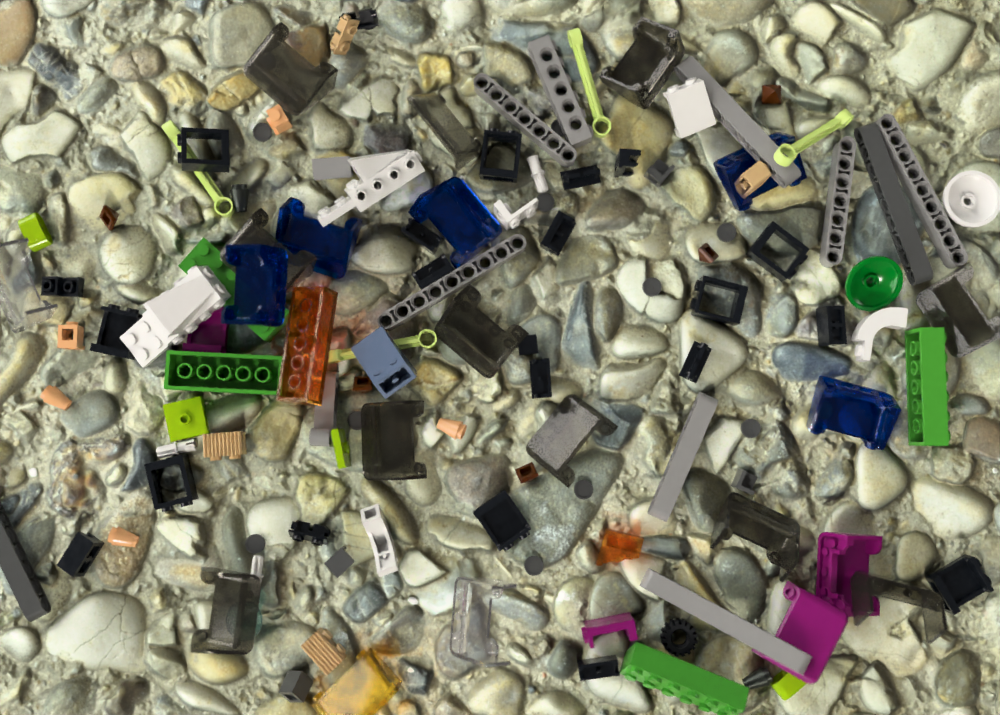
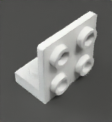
(512, 221)

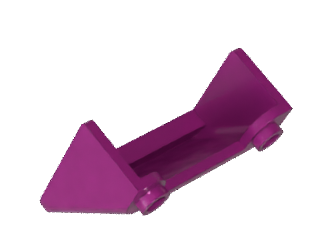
(811, 627)

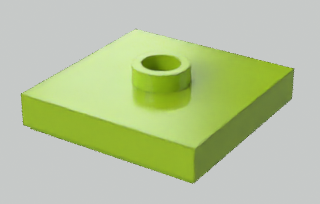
(186, 419)
(341, 448)

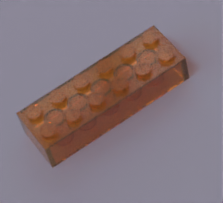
(307, 346)

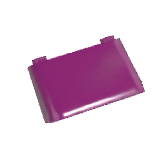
(837, 560)

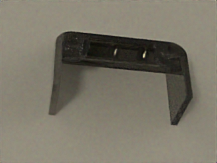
(762, 527)
(868, 584)

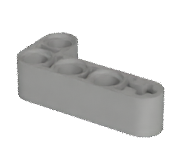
(326, 415)

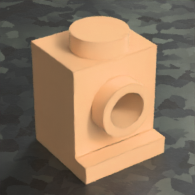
(278, 119)
(65, 338)

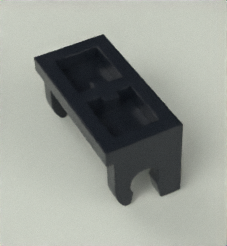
(624, 159)
(558, 233)
(422, 236)
(432, 271)
(831, 325)
(540, 378)
(80, 554)
(598, 667)

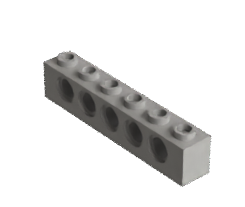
(546, 47)

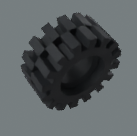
(683, 648)

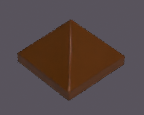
(771, 94)
(109, 217)
(707, 254)
(362, 384)
(526, 473)

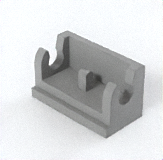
(331, 168)

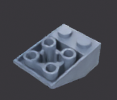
(384, 362)

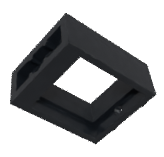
(203, 164)
(494, 174)
(767, 264)
(737, 306)
(188, 479)

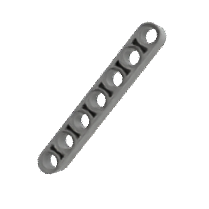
(522, 112)
(843, 195)
(682, 456)

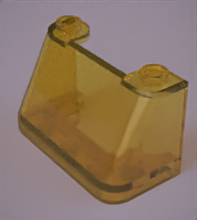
(361, 689)

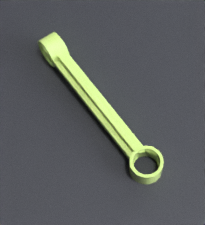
(576, 43)
(792, 150)
(206, 180)
(340, 355)

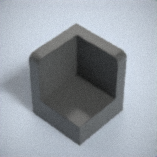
(658, 172)
(744, 481)
(339, 562)
(296, 686)

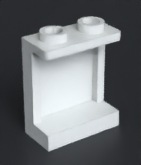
(690, 107)

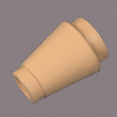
(55, 397)
(453, 428)
(122, 537)

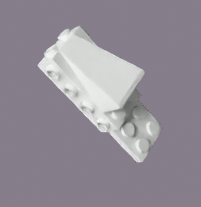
(372, 170)
(175, 314)

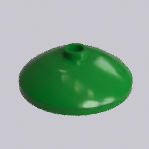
(881, 288)

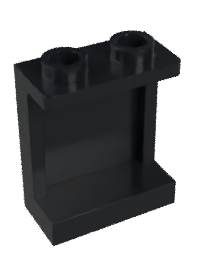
(113, 325)
(502, 520)
(959, 582)

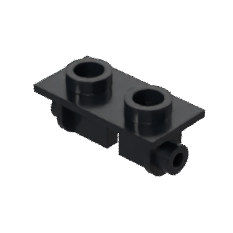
(368, 18)
(580, 177)
(695, 361)
(316, 536)

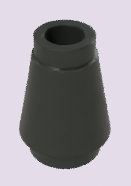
(240, 197)
(758, 678)

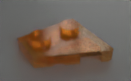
(618, 546)

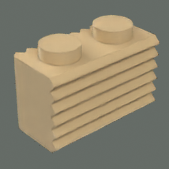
(752, 179)
(224, 444)
(324, 650)

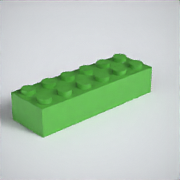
(209, 255)
(222, 372)
(927, 387)
(683, 680)

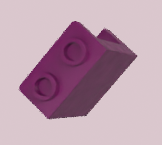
(209, 336)
(607, 625)

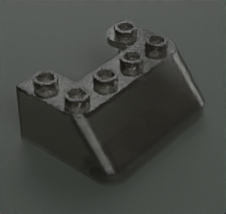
(477, 336)

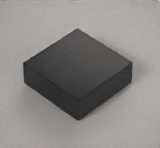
(528, 346)

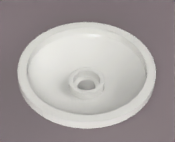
(982, 198)

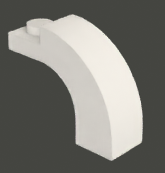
(867, 328)
(380, 539)

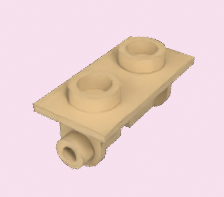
(341, 42)

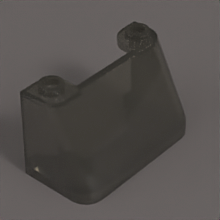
(646, 63)

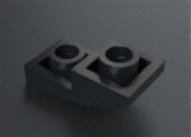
(62, 287)

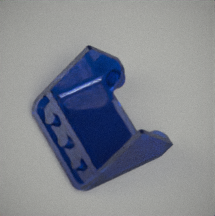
(458, 218)
(329, 244)

